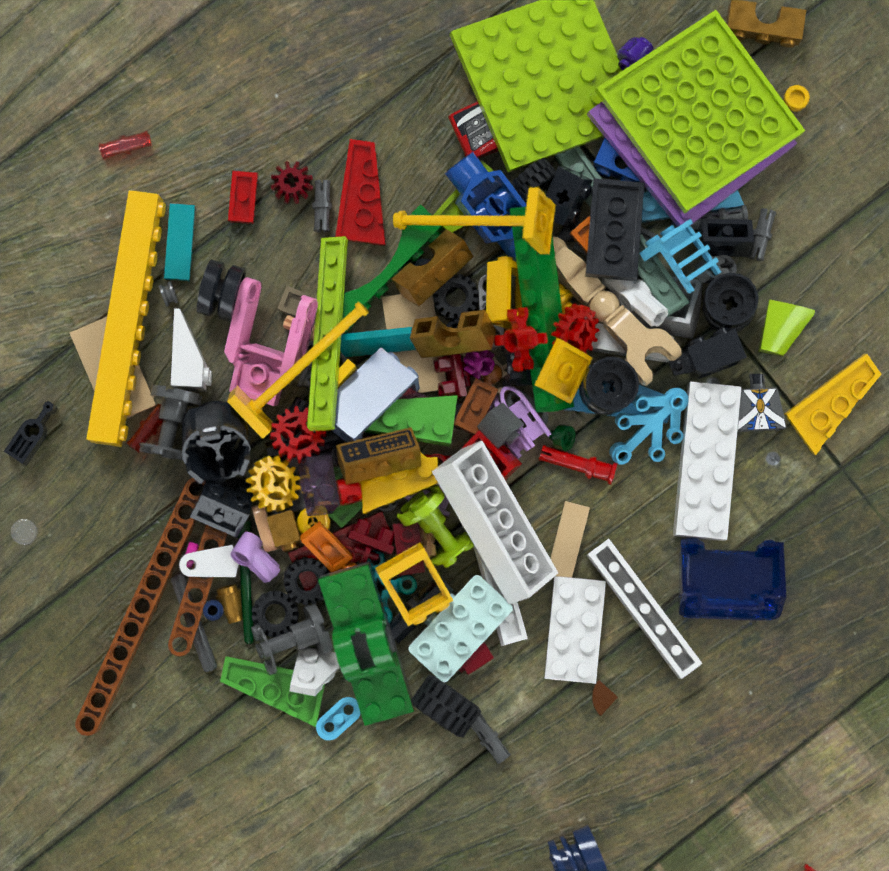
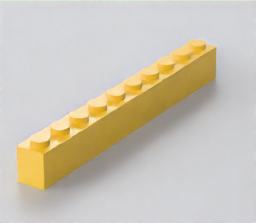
(125, 319)

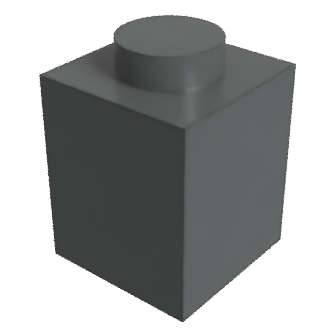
(501, 426)

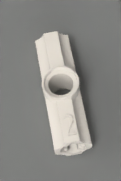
(637, 297)

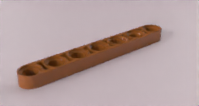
(186, 605)

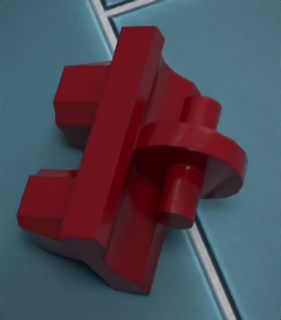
(457, 377)
(360, 535)

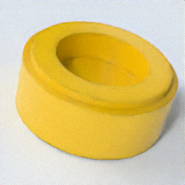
(796, 98)

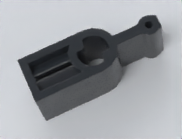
(24, 447)

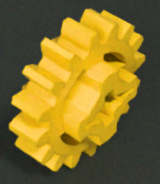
(262, 486)

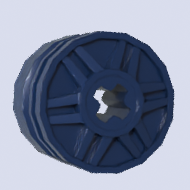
(580, 856)

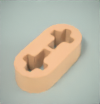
(263, 528)

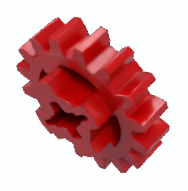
(577, 327)
(288, 430)

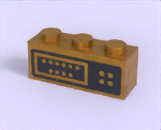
(378, 455)

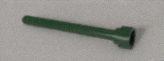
(246, 594)

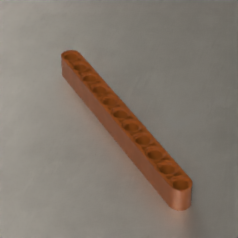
(133, 615)

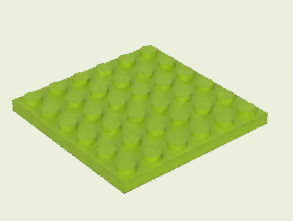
(538, 76)
(699, 111)

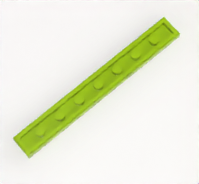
(329, 313)

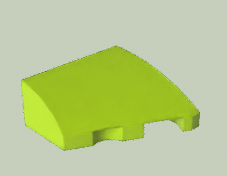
(782, 326)

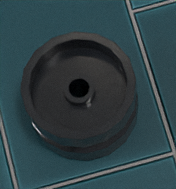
(219, 289)

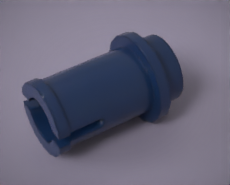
(207, 607)

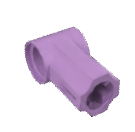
(251, 554)

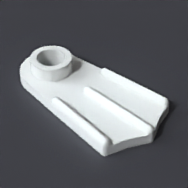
(210, 563)

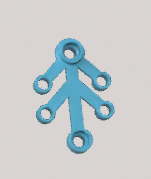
(651, 423)

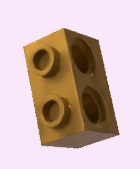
(284, 530)

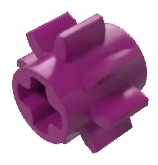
(479, 363)

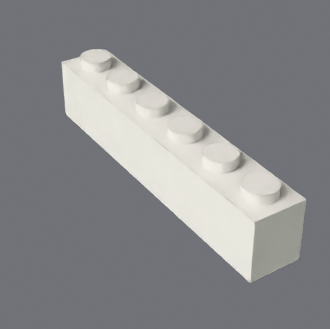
(644, 609)

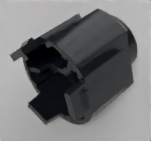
(210, 440)

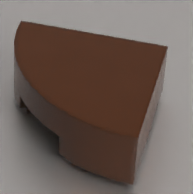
(602, 697)

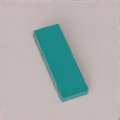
(179, 242)
(371, 341)

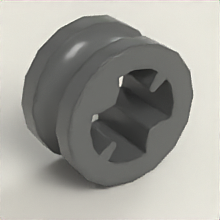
(168, 294)

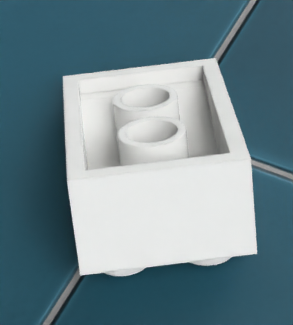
(188, 365)

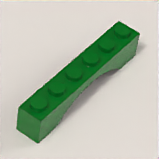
(410, 249)

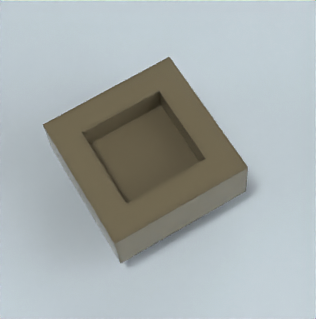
(290, 301)

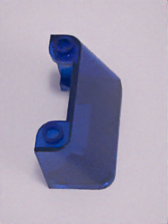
(731, 582)

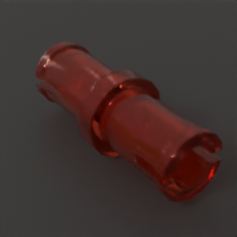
(125, 144)
(147, 428)

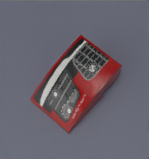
(473, 131)

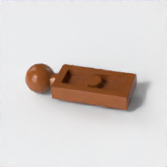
(478, 401)

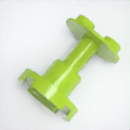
(425, 511)

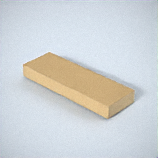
(569, 538)

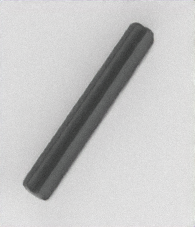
(200, 640)

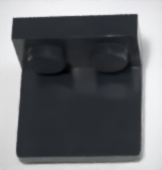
(224, 505)

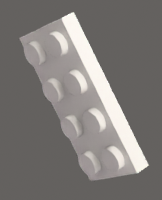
(575, 629)

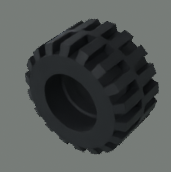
(445, 706)

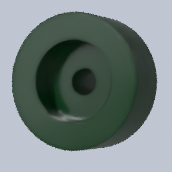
(563, 437)

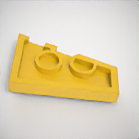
(394, 486)

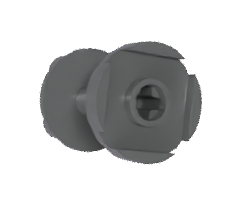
(172, 412)
(301, 635)

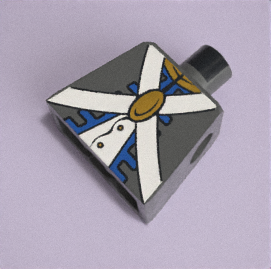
(760, 407)

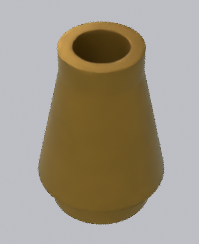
(230, 599)

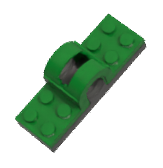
(366, 643)

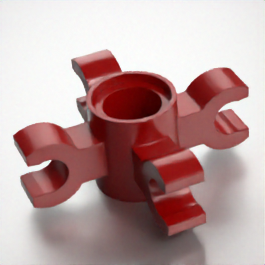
(520, 339)

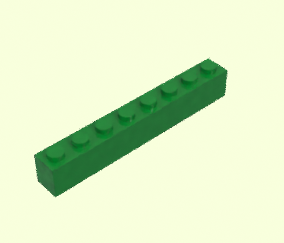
(542, 298)

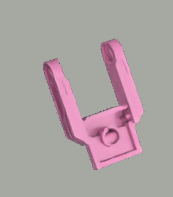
(256, 364)

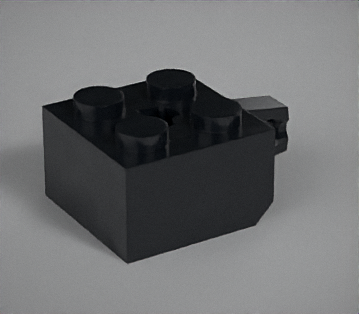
(710, 355)

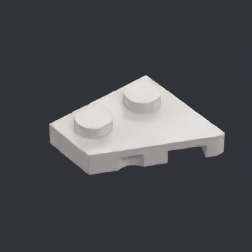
(313, 671)

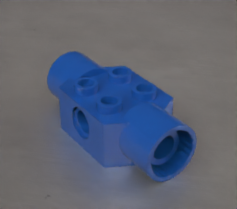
(486, 195)

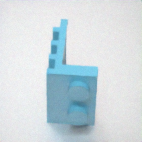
(674, 240)

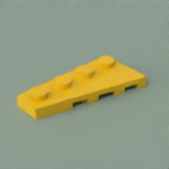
(827, 406)

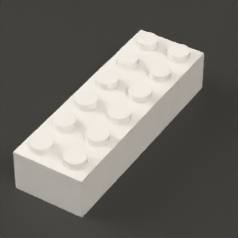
(707, 461)
(495, 522)

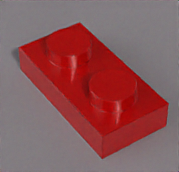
(243, 197)

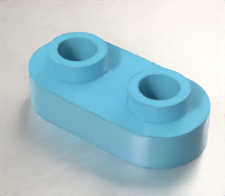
(338, 717)

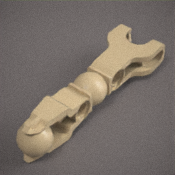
(617, 320)

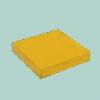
(563, 371)

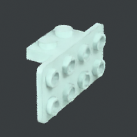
(460, 628)

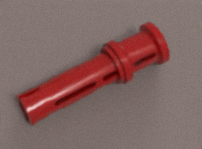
(591, 467)

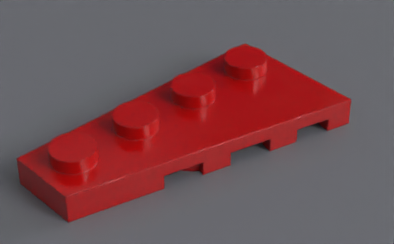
(360, 201)
(308, 578)

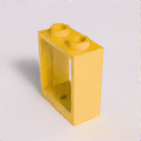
(499, 290)
(402, 562)

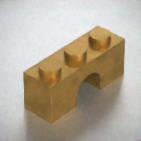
(745, 24)
(421, 282)
(435, 339)

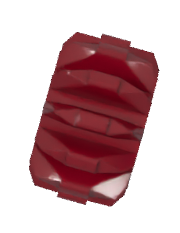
(297, 175)

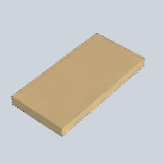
(400, 314)
(89, 343)

